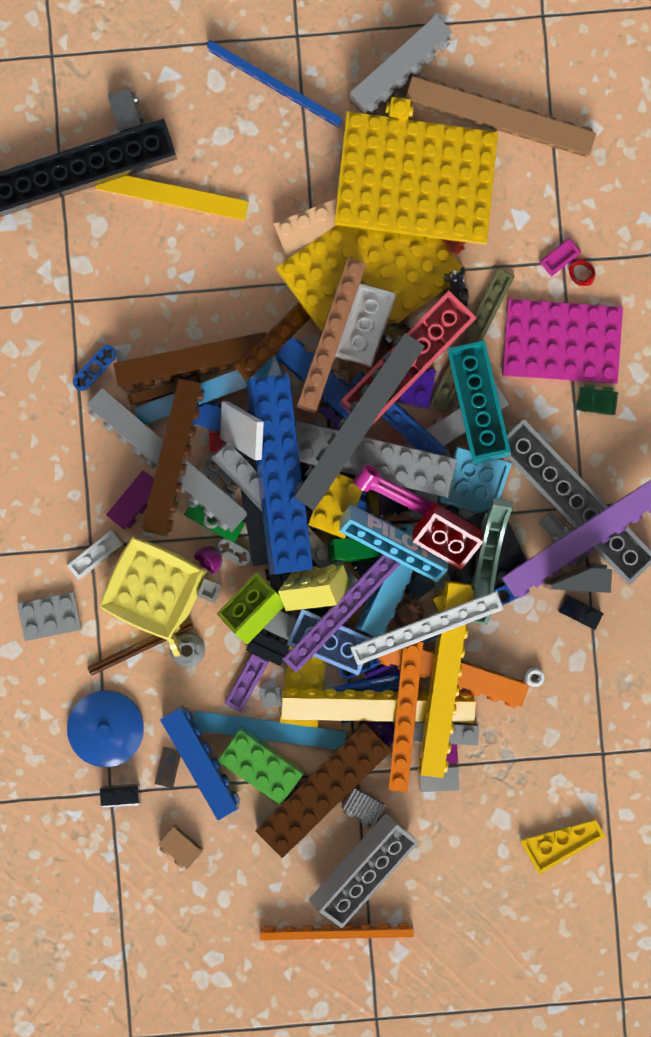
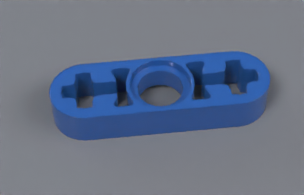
(88, 381)

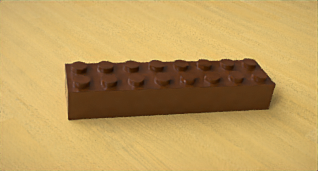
(183, 362)
(323, 789)

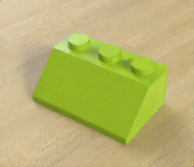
(251, 608)

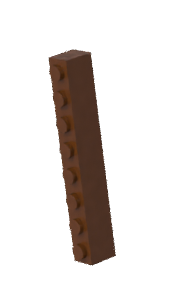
(172, 457)

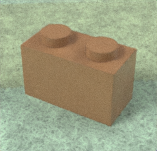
(180, 847)

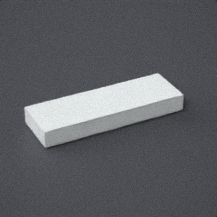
(95, 554)

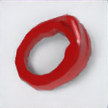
(588, 282)

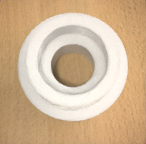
(539, 681)

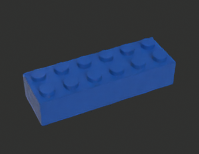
(200, 762)

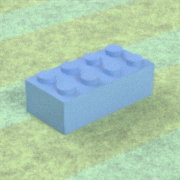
(336, 648)

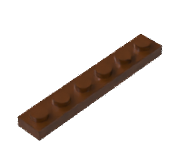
(272, 341)

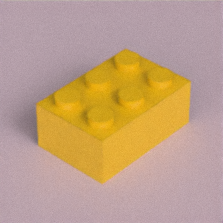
(334, 503)

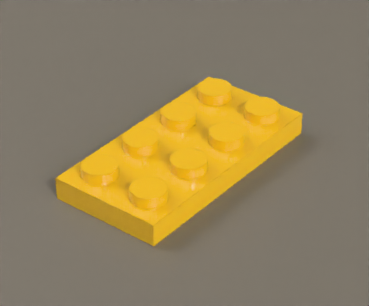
(308, 677)

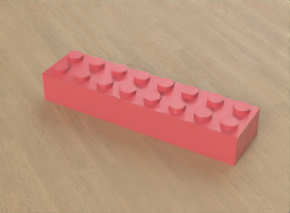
(436, 332)

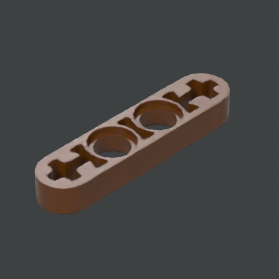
(157, 392)

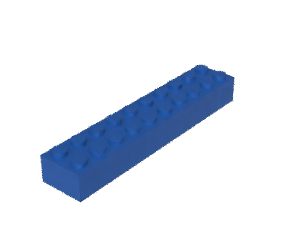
(279, 475)

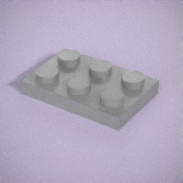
(49, 616)

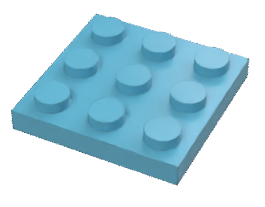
(476, 484)

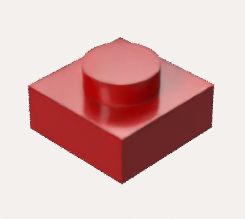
(215, 441)

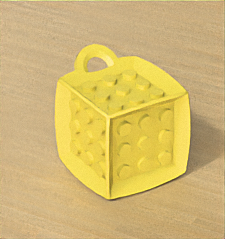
(153, 589)

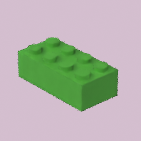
(260, 765)

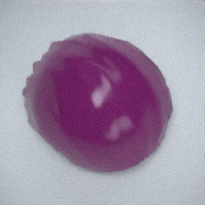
(209, 558)

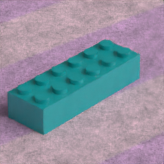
(479, 402)

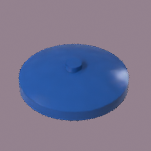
(105, 728)

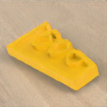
(558, 845)

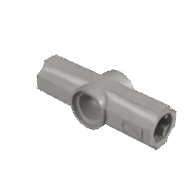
(557, 530)

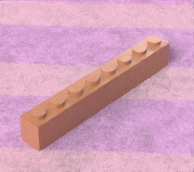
(331, 335)

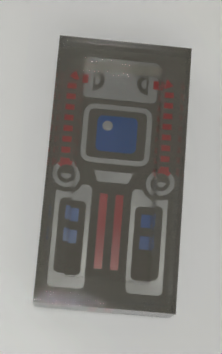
(168, 767)

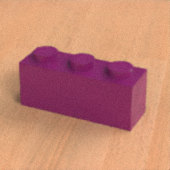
(132, 501)

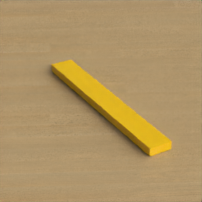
(177, 196)

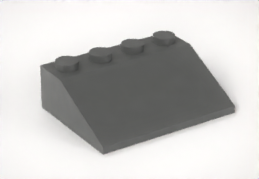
(589, 579)

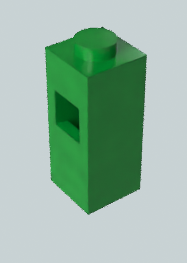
(350, 551)

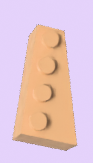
(305, 227)

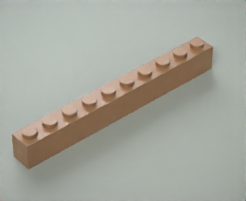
(501, 117)

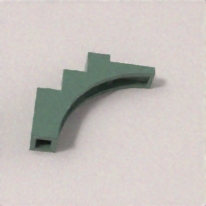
(488, 553)

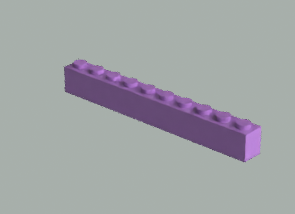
(579, 541)

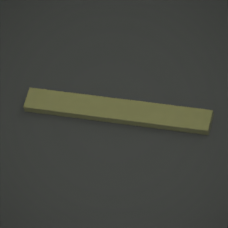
(474, 333)

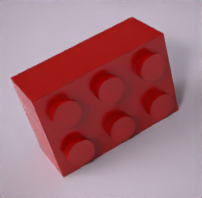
(447, 536)

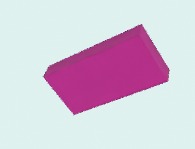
(560, 257)

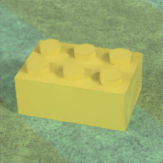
(314, 588)

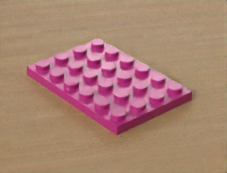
(562, 341)

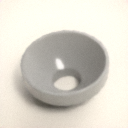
(197, 647)

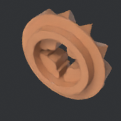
(401, 608)

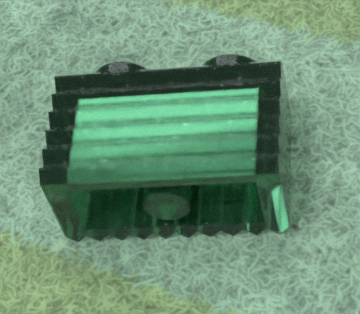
(597, 400)

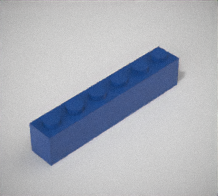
(298, 361)

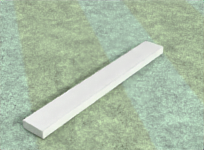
(427, 627)

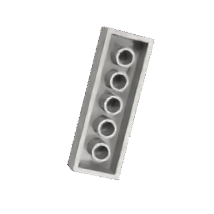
(400, 66)
(363, 870)

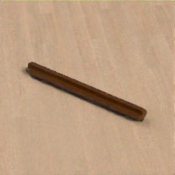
(134, 650)

